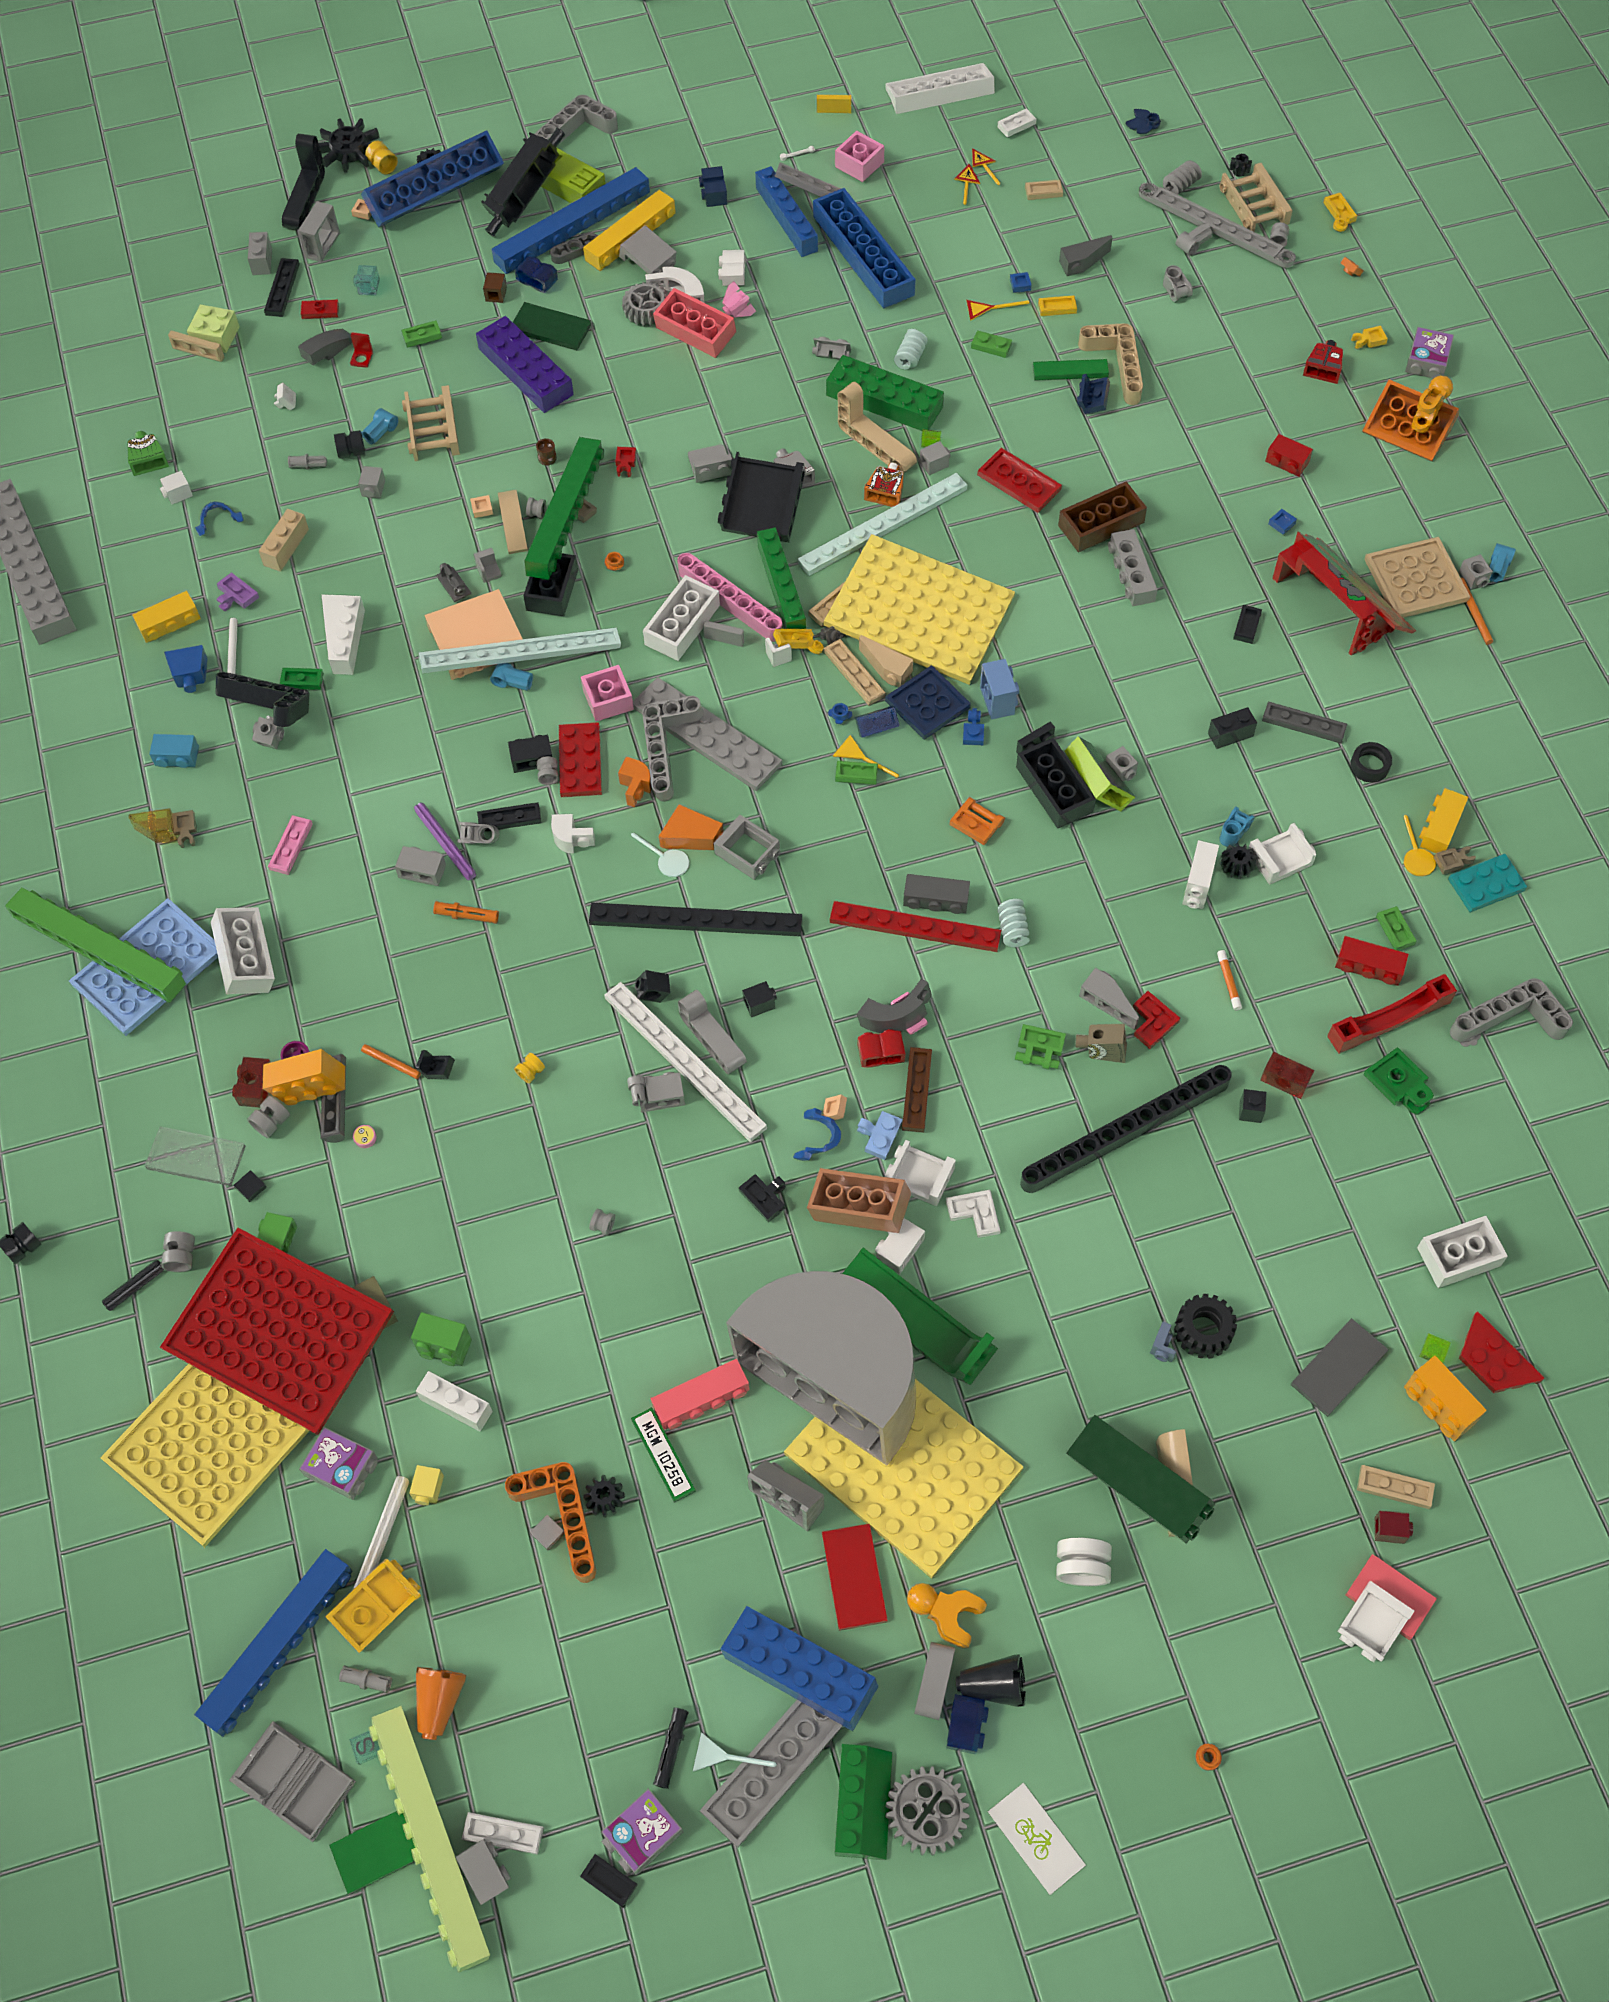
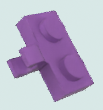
(235, 590)

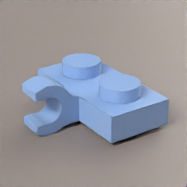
(881, 1135)

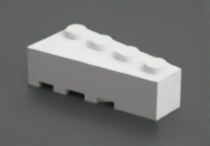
(343, 629)

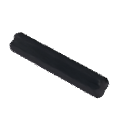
(132, 1285)

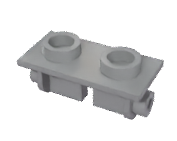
(825, 345)

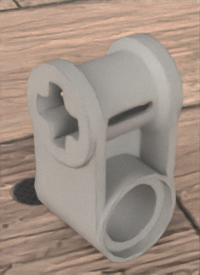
(1176, 283)
(474, 833)

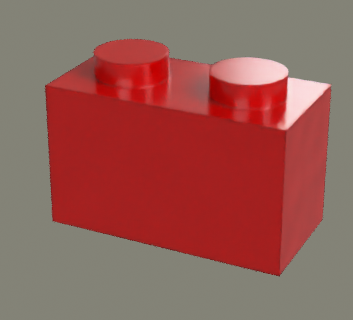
(1289, 455)

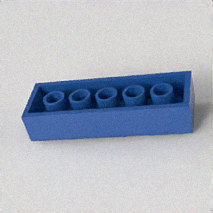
(799, 1668)

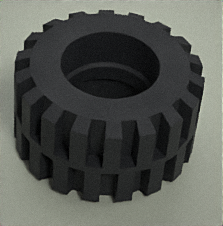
(1213, 1310)

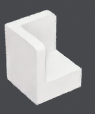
(776, 654)

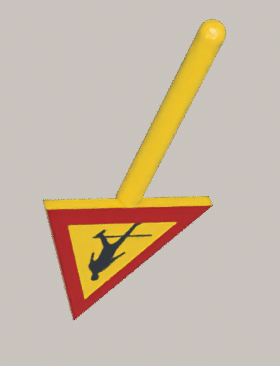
(980, 159)
(968, 176)

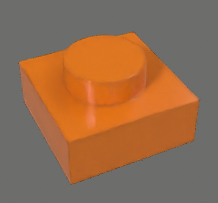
(1351, 267)

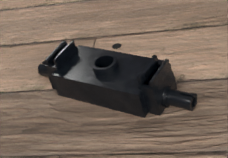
(521, 180)

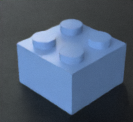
(999, 688)

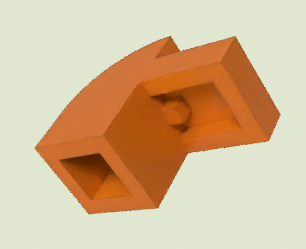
(637, 778)

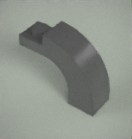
(897, 1016)

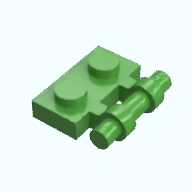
(1040, 1040)

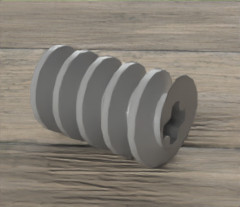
(1182, 177)

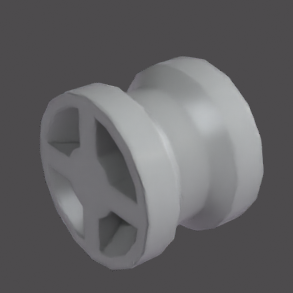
(536, 508)
(602, 1222)

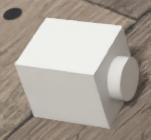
(175, 487)

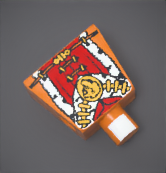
(885, 486)

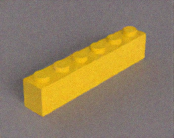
(651, 212)

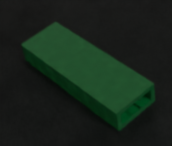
(1141, 1479)

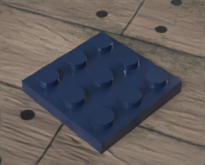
(928, 702)

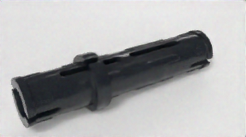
(674, 1736)

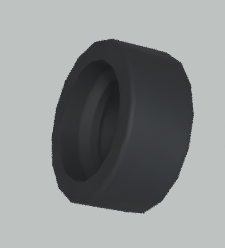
(1370, 775)

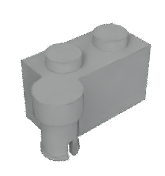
(656, 1091)

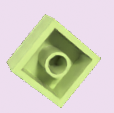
(214, 325)

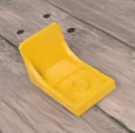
(374, 1604)

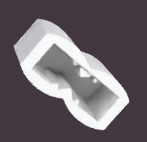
(732, 267)

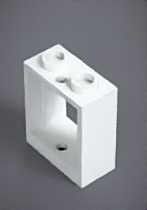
(1200, 875)

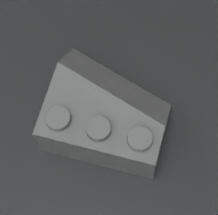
(786, 1493)

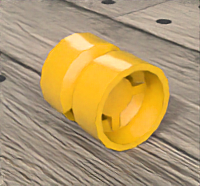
(381, 157)

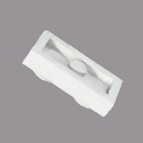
(1016, 122)

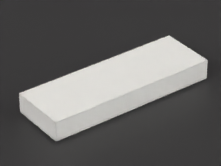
(503, 1833)

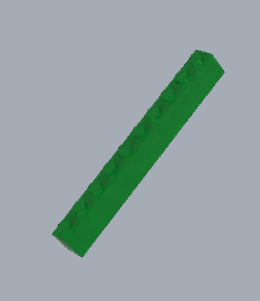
(564, 508)

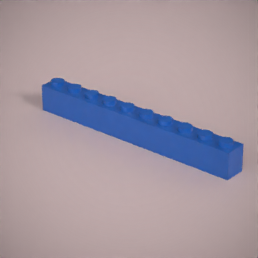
(571, 220)

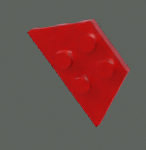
(1495, 1358)

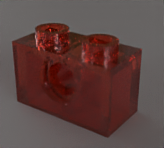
(1287, 1075)
(250, 1094)

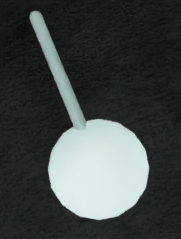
(671, 863)

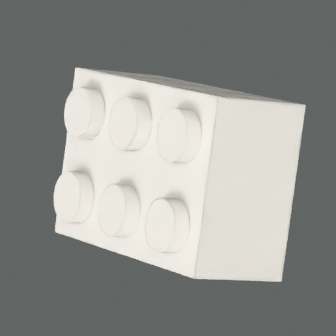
(1462, 1251)

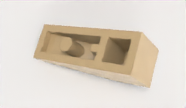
(889, 664)

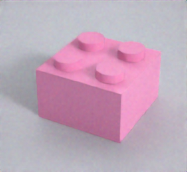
(859, 156)
(607, 693)

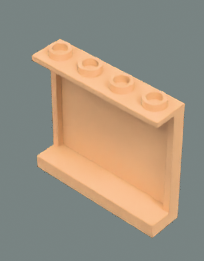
(471, 624)

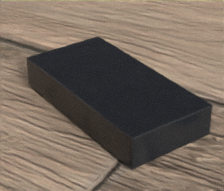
(1247, 624)
(608, 1880)

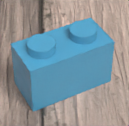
(174, 750)

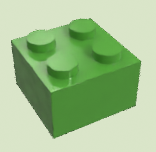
(441, 1339)

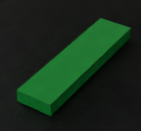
(1070, 369)

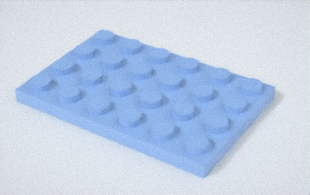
(162, 934)

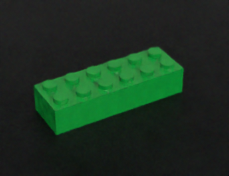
(888, 393)

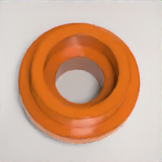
(614, 561)
(1214, 1751)

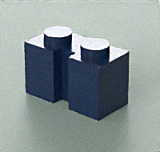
(714, 186)

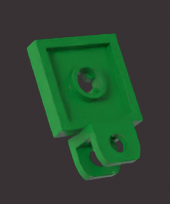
(1408, 1088)

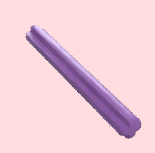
(445, 841)

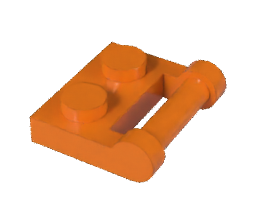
(973, 825)

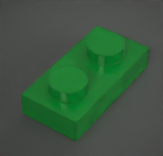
(302, 678)

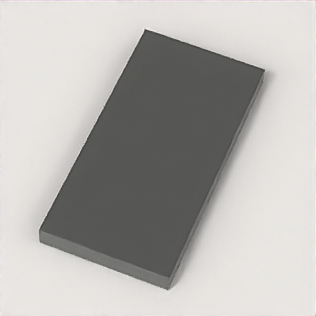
(1339, 1367)

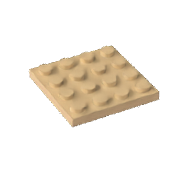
(1417, 577)

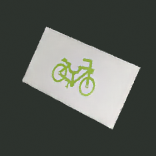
(1036, 1838)

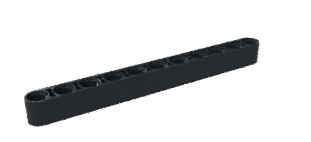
(1119, 1135)

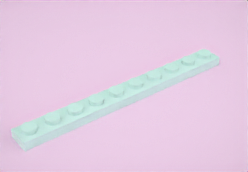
(882, 524)
(519, 650)

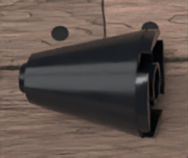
(995, 1681)

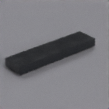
(281, 287)

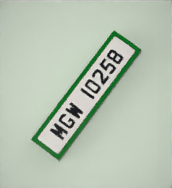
(663, 1455)

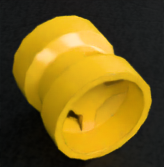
(529, 1068)

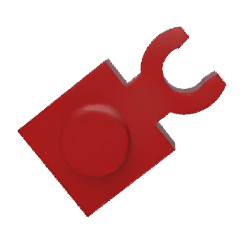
(625, 459)

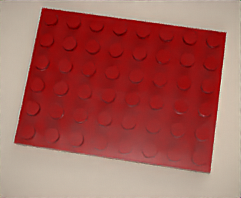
(277, 1330)

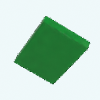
(372, 1852)

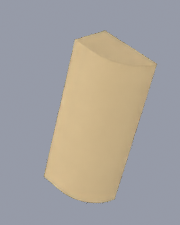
(1174, 1454)

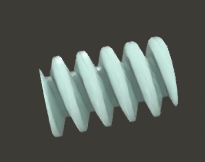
(910, 349)
(1013, 923)

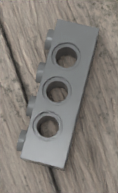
(1132, 567)

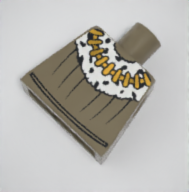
(1105, 1042)

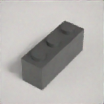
(936, 893)

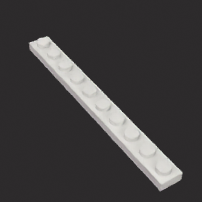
(686, 1062)

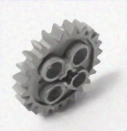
(908, 1796)

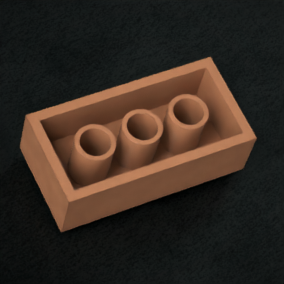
(859, 1200)

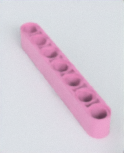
(731, 597)

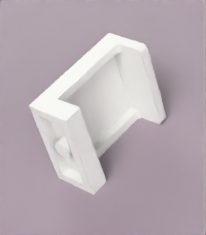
(1283, 854)
(923, 1173)
(1374, 1622)

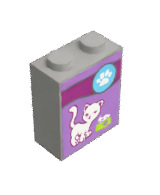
(1429, 353)
(339, 1463)
(641, 1833)

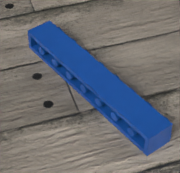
(273, 1643)

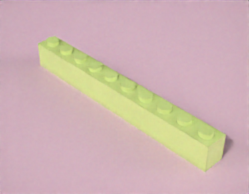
(430, 1840)

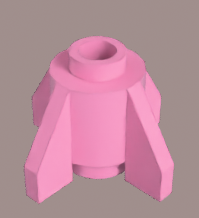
(736, 302)

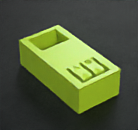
(572, 178)

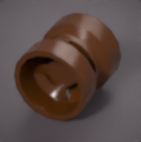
(546, 451)

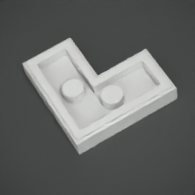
(975, 1205)

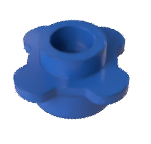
(840, 708)

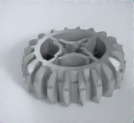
(642, 302)

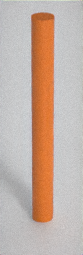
(1478, 617)

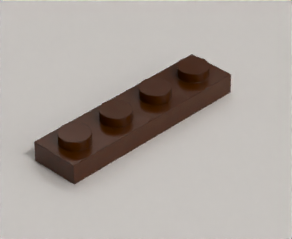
(917, 1089)

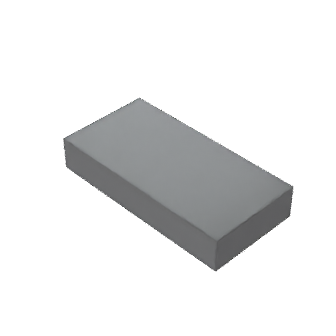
(723, 633)

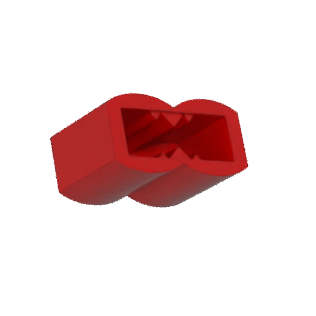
(881, 1048)

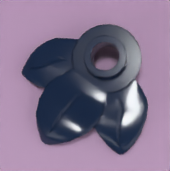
(1143, 121)

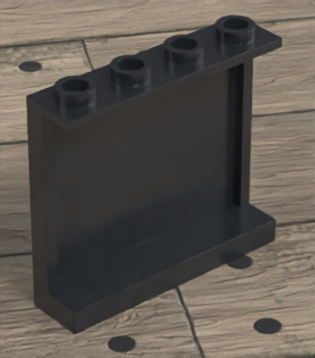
(761, 497)

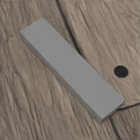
(804, 180)

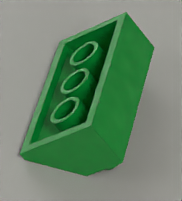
(862, 1802)

